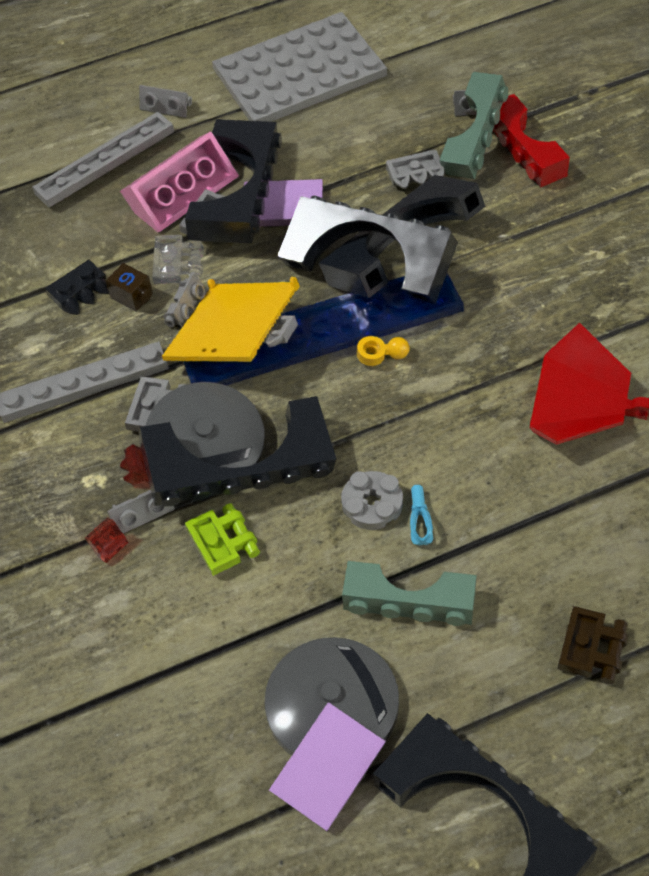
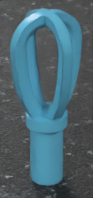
(420, 508)

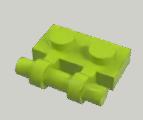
(213, 542)

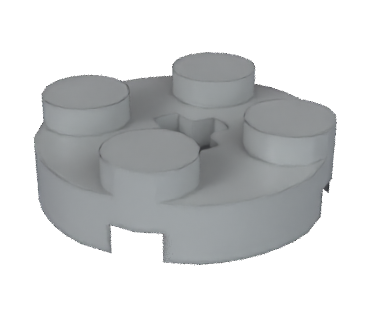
(372, 484)

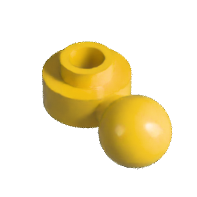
(396, 348)

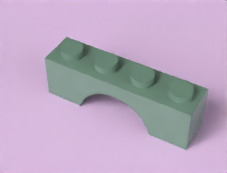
(465, 152)
(447, 600)

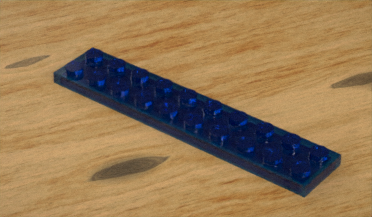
(333, 327)

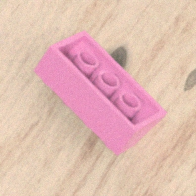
(169, 187)

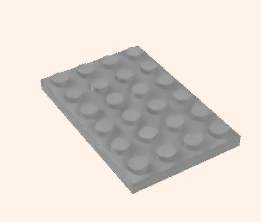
(299, 68)

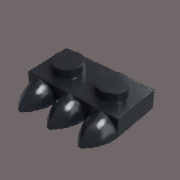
(78, 286)

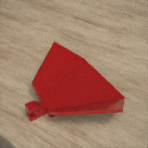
(582, 390)

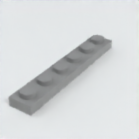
(103, 159)
(81, 381)

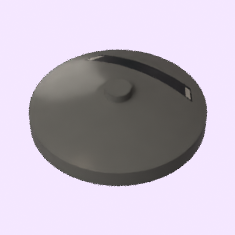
(213, 423)
(332, 672)

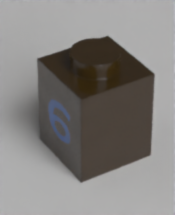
(129, 287)

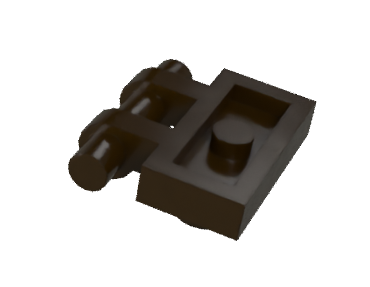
(582, 641)

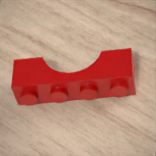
(542, 160)

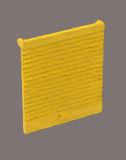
(231, 321)

